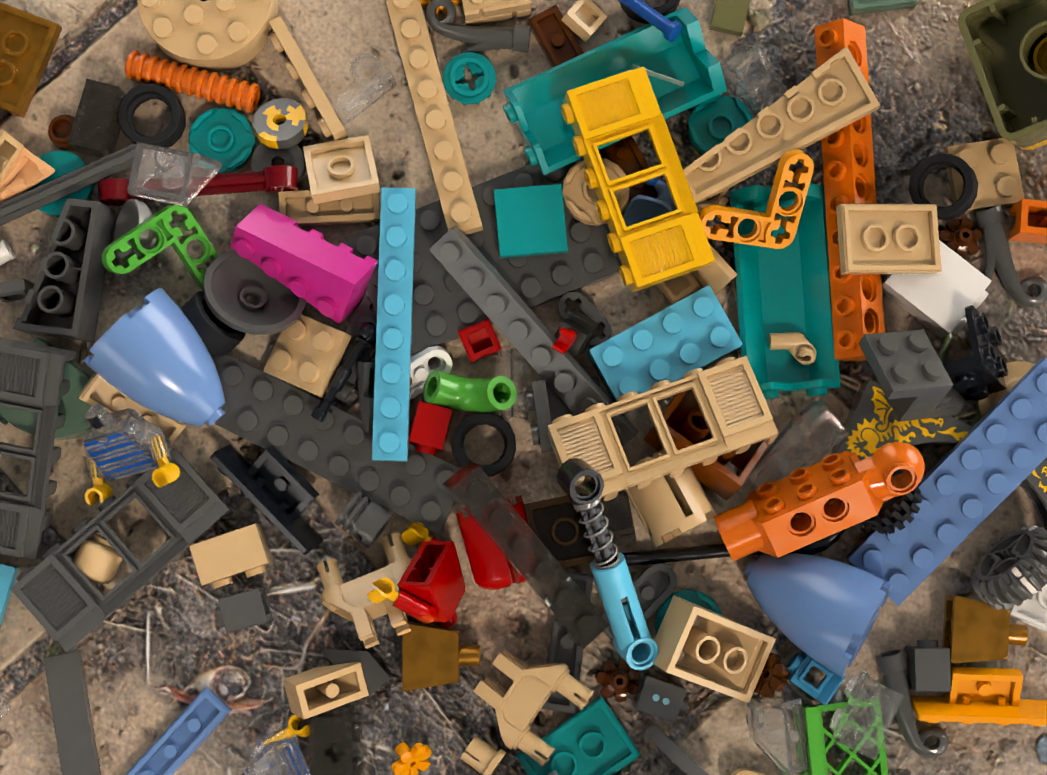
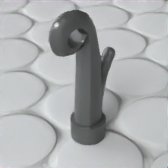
(481, 37)
(999, 257)
(893, 666)

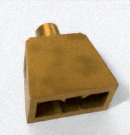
(978, 631)
(434, 656)

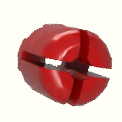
(488, 564)

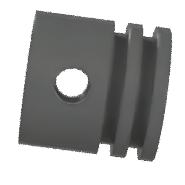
(363, 519)

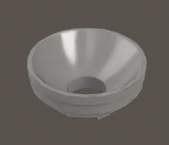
(130, 215)

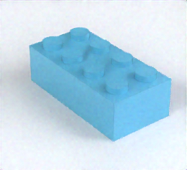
(666, 345)

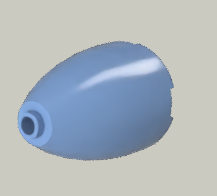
(160, 362)
(818, 604)

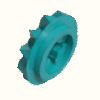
(477, 66)

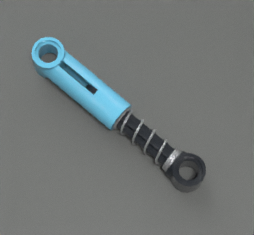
(609, 567)

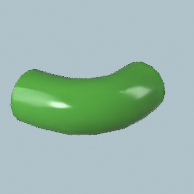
(469, 393)

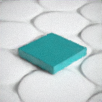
(530, 221)

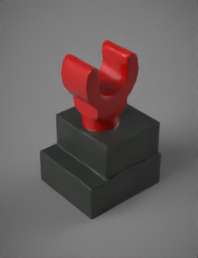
(574, 333)

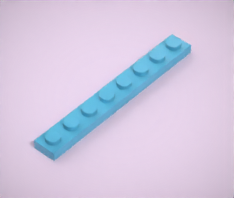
(394, 325)

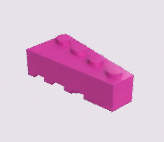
(304, 261)

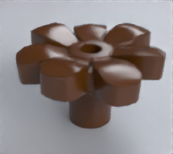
(961, 237)
(614, 672)
(772, 677)

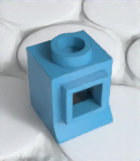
(799, 667)

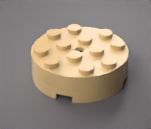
(209, 32)

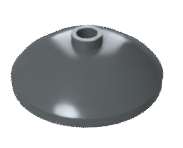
(235, 282)

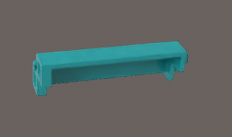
(537, 101)
(786, 294)

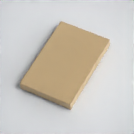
(888, 239)

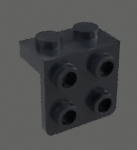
(985, 369)

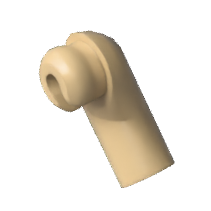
(796, 344)

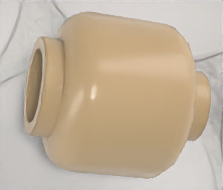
(97, 560)

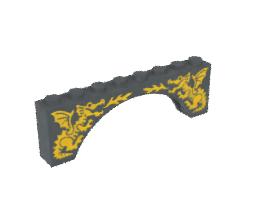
(874, 424)

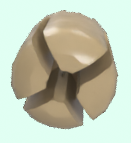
(670, 504)

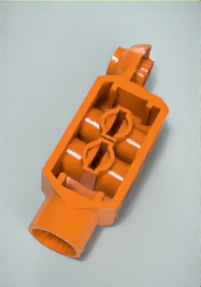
(819, 500)

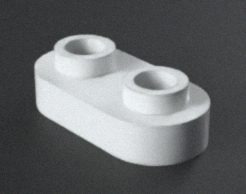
(421, 369)

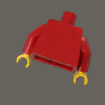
(430, 583)

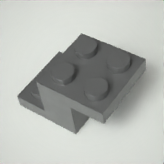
(911, 374)

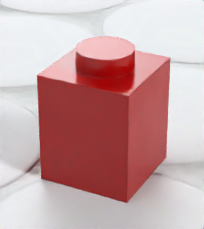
(431, 428)

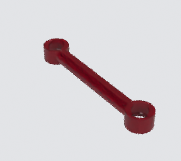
(272, 180)

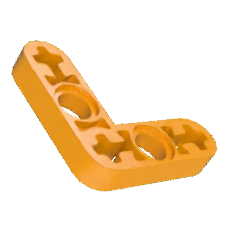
(766, 221)

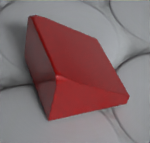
(479, 340)

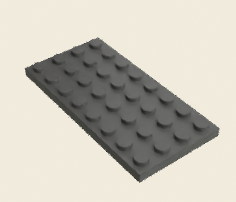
(445, 307)

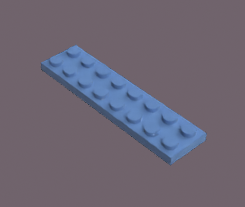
(963, 488)

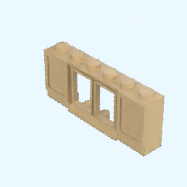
(728, 401)

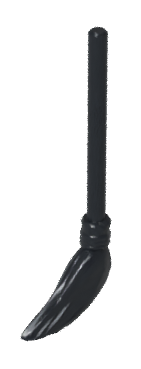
(712, 551)

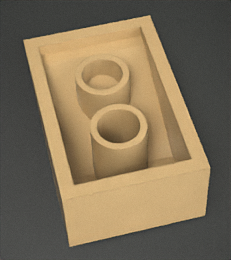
(711, 649)

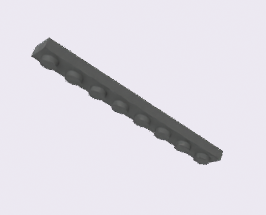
(522, 327)

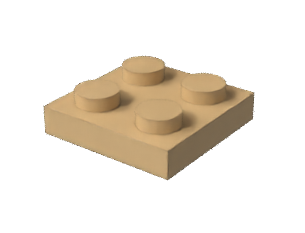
(341, 169)
(995, 171)
(307, 355)

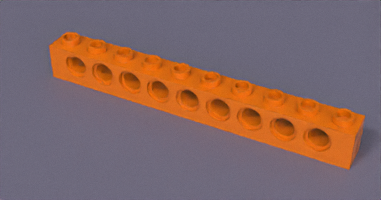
(849, 180)

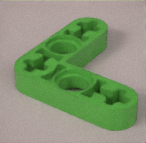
(165, 236)

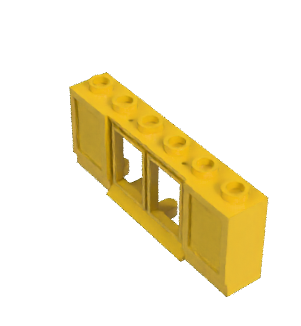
(658, 246)

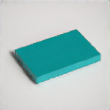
(586, 744)

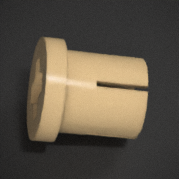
(483, 756)

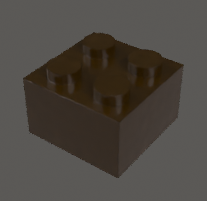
(559, 530)

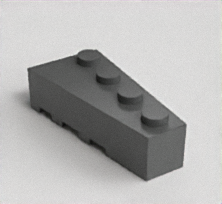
(71, 276)

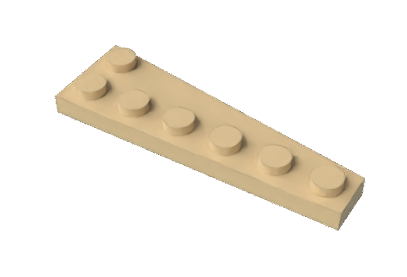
(805, 114)

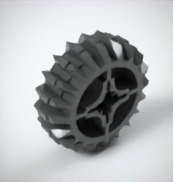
(1012, 568)

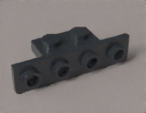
(275, 490)

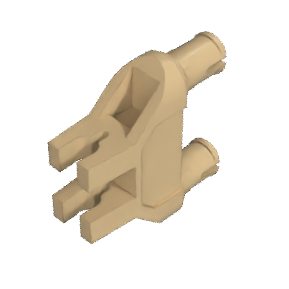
(351, 598)
(526, 697)

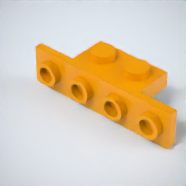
(982, 697)

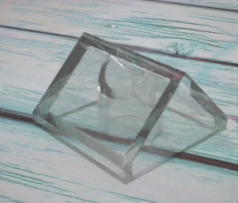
(169, 174)

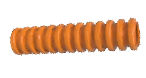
(192, 81)

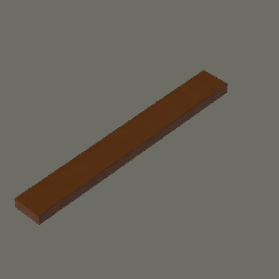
(560, 46)

